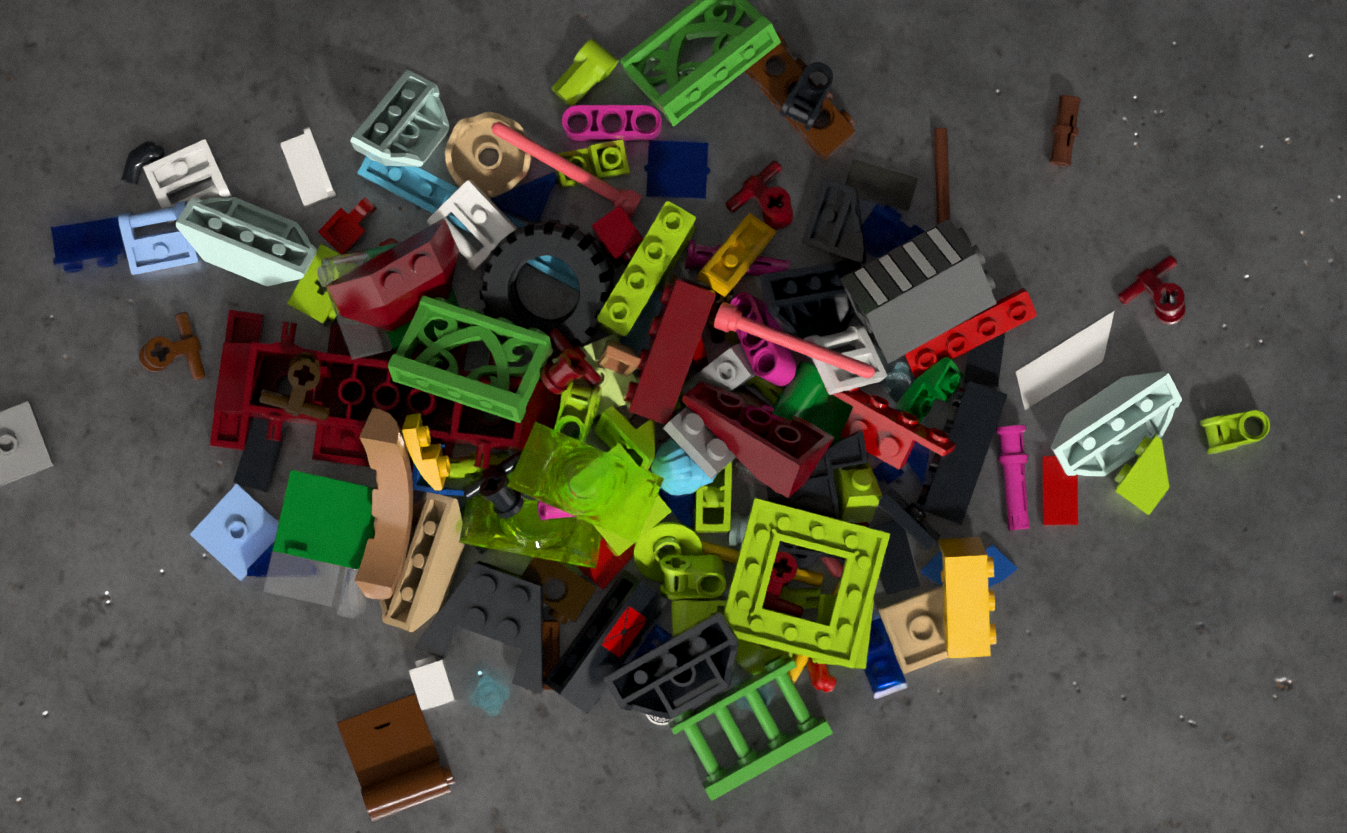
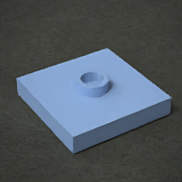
(237, 531)

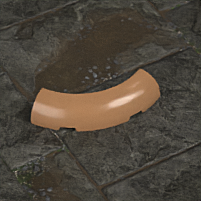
(390, 506)

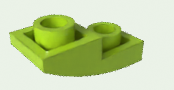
(601, 160)

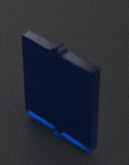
(677, 169)

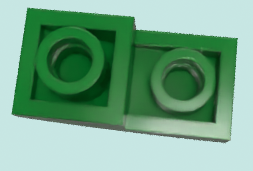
(935, 383)

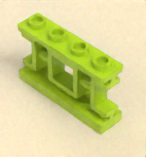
(647, 269)

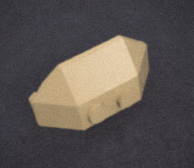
(428, 564)

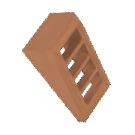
(619, 358)

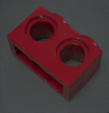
(617, 236)

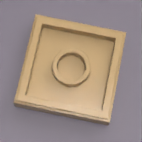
(916, 629)

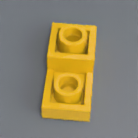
(426, 457)

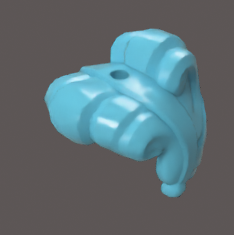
(678, 469)

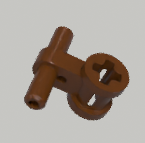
(186, 346)

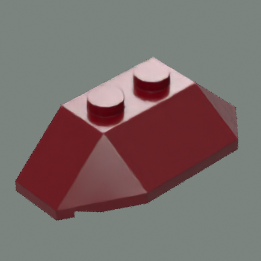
(390, 286)

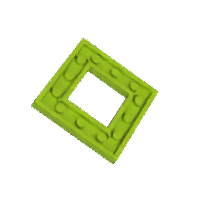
(864, 556)

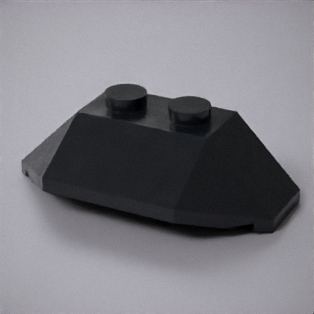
(809, 299)
(678, 670)

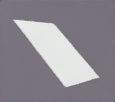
(1064, 362)

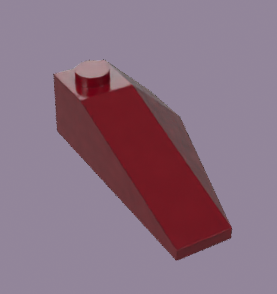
(770, 446)

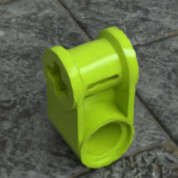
(577, 410)
(1232, 430)
(691, 577)
(691, 611)

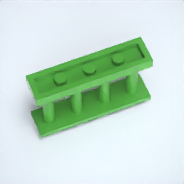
(779, 745)

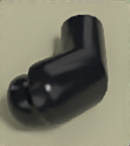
(138, 157)

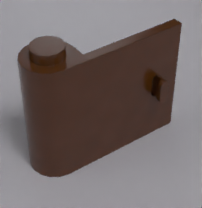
(396, 762)

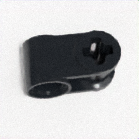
(807, 97)

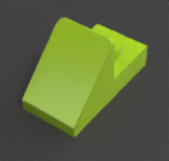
(638, 442)

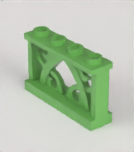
(665, 49)
(473, 327)

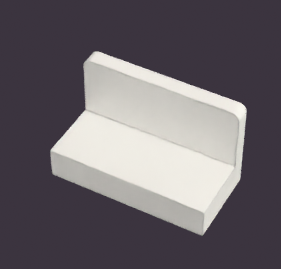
(308, 168)

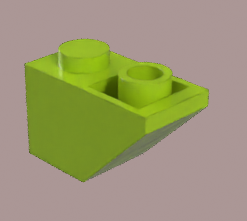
(1147, 478)
(857, 492)

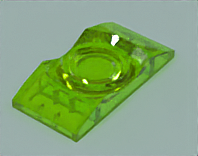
(586, 482)
(553, 539)

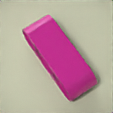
(596, 115)
(765, 357)

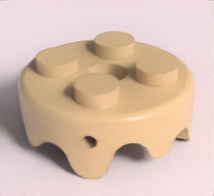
(466, 143)

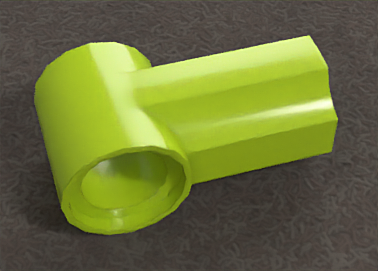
(590, 66)

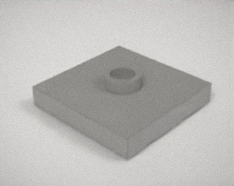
(21, 444)

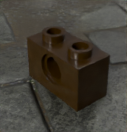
(577, 590)

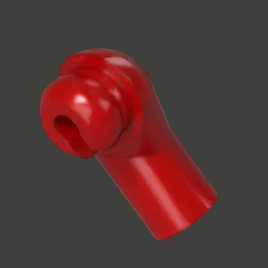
(820, 677)

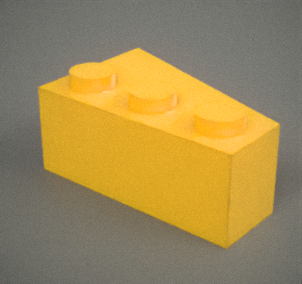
(967, 597)

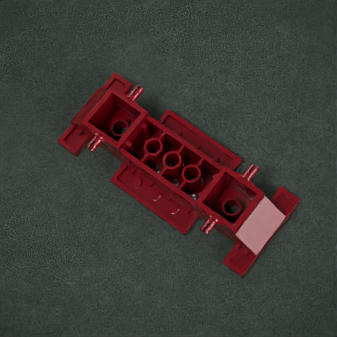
(351, 392)

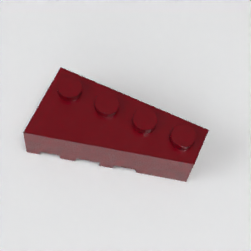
(670, 349)

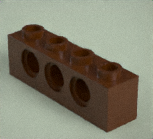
(822, 140)

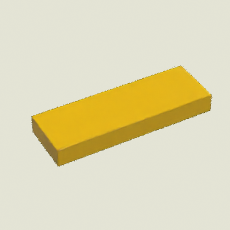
(736, 255)

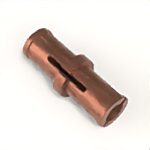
(1065, 130)

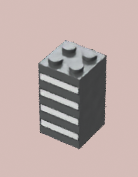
(920, 290)

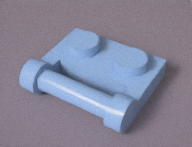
(159, 249)

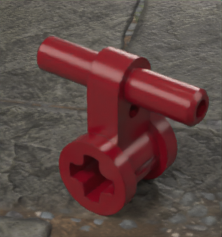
(773, 201)
(1150, 281)
(568, 367)
(776, 583)

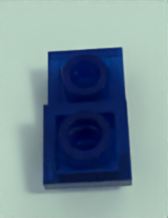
(882, 665)

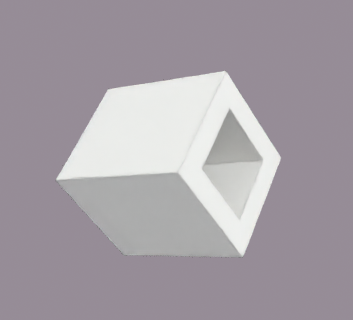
(432, 683)

